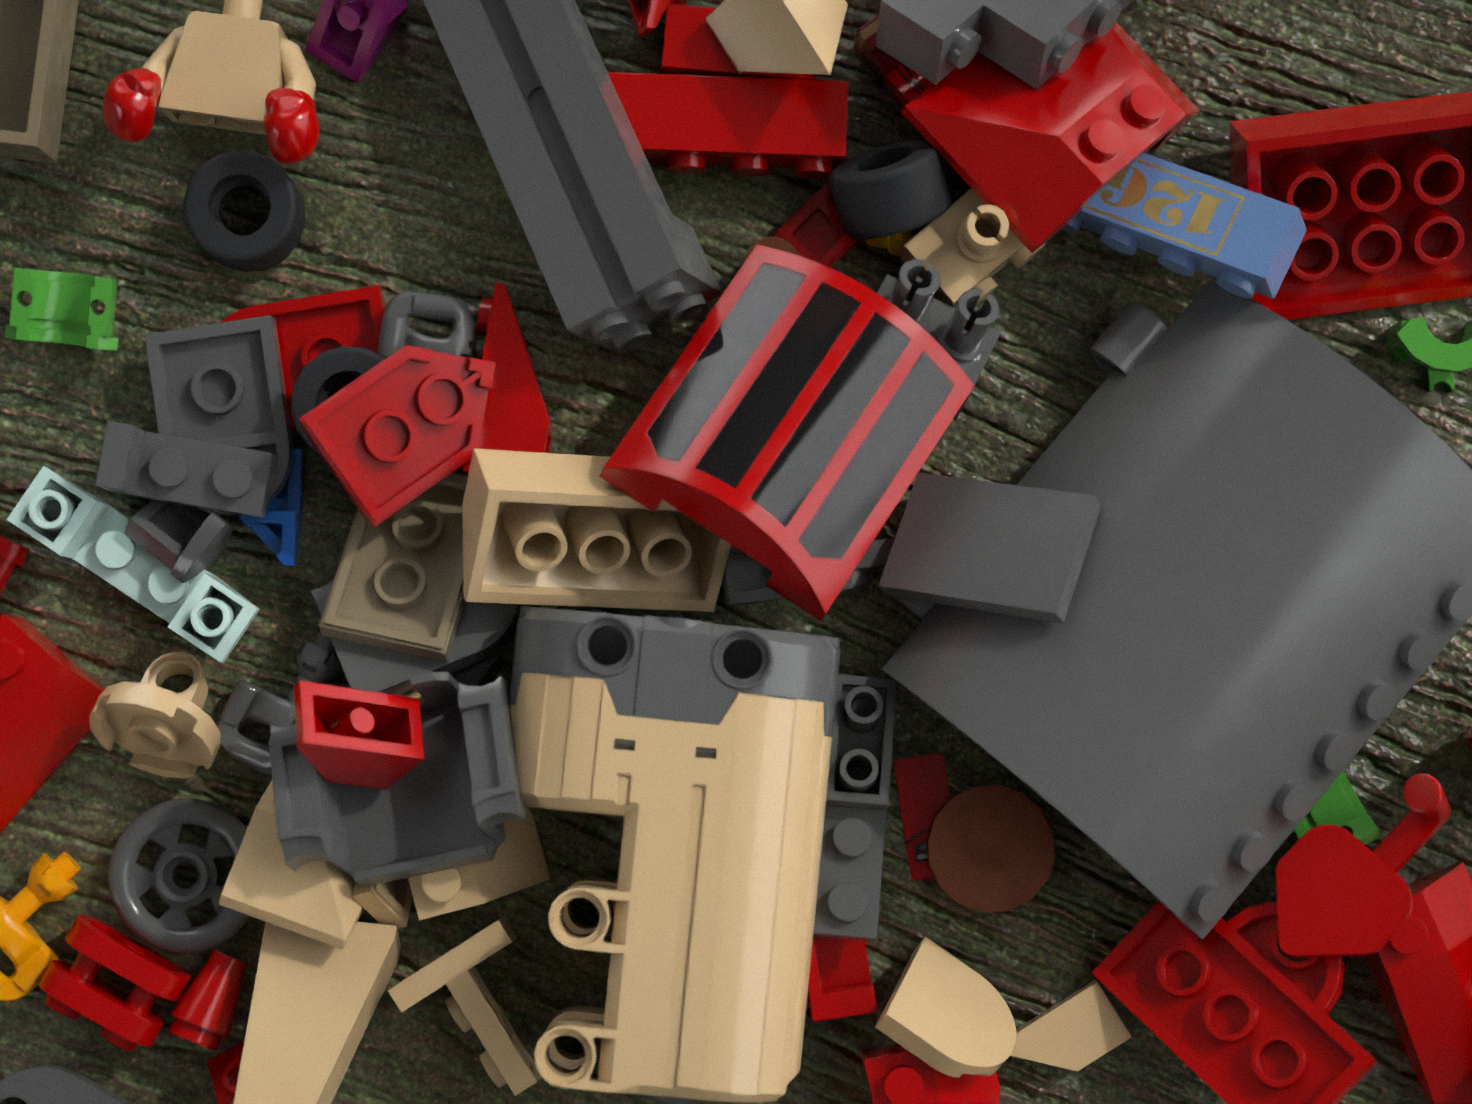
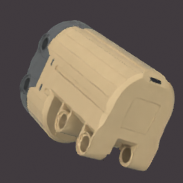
(722, 776)

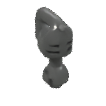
(397, 333)
(257, 706)

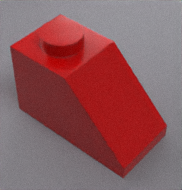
(358, 734)

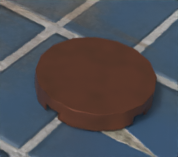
(990, 848)

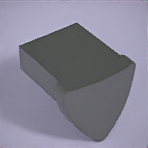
(179, 536)

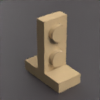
(474, 1004)

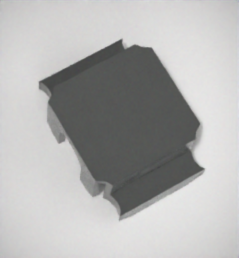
(428, 821)

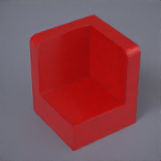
(839, 980)

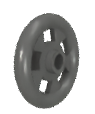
(131, 881)

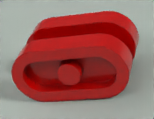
(124, 1017)

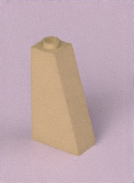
(311, 1012)

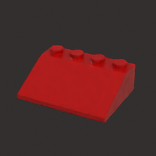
(1378, 197)

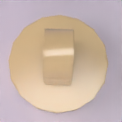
(157, 725)

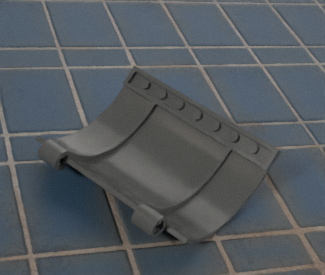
(1247, 608)

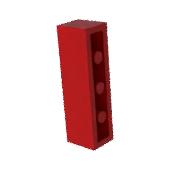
(737, 122)

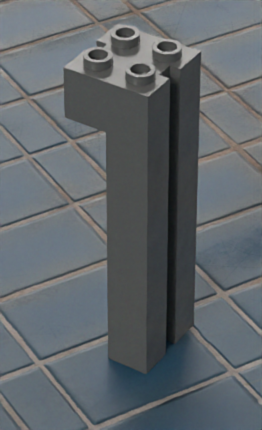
(574, 169)

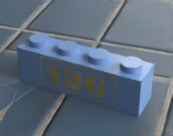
(1196, 225)

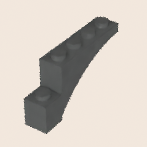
(1019, 35)

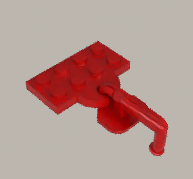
(1242, 1009)

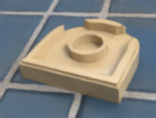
(948, 1015)

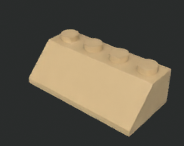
(565, 537)

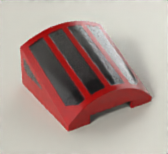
(793, 422)

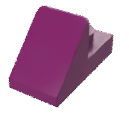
(353, 33)

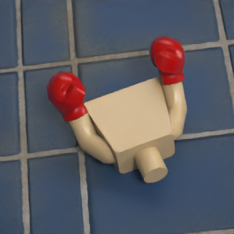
(222, 75)

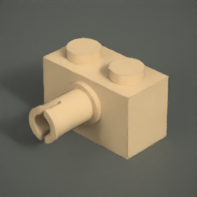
(967, 248)

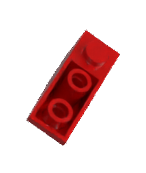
(515, 406)

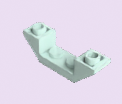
(94, 535)

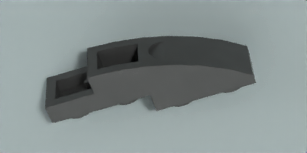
(856, 809)

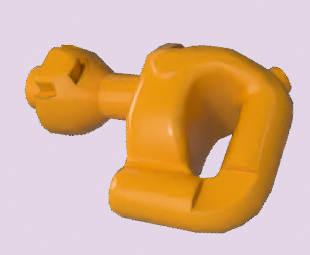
(47, 882)

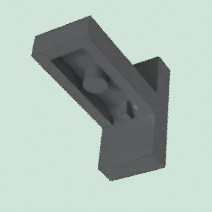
(185, 471)

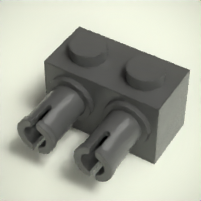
(960, 331)

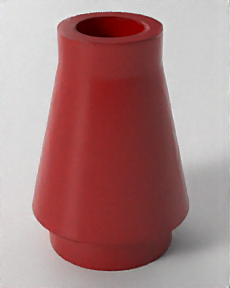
(210, 1002)

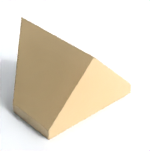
(779, 34)

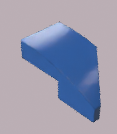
(284, 515)

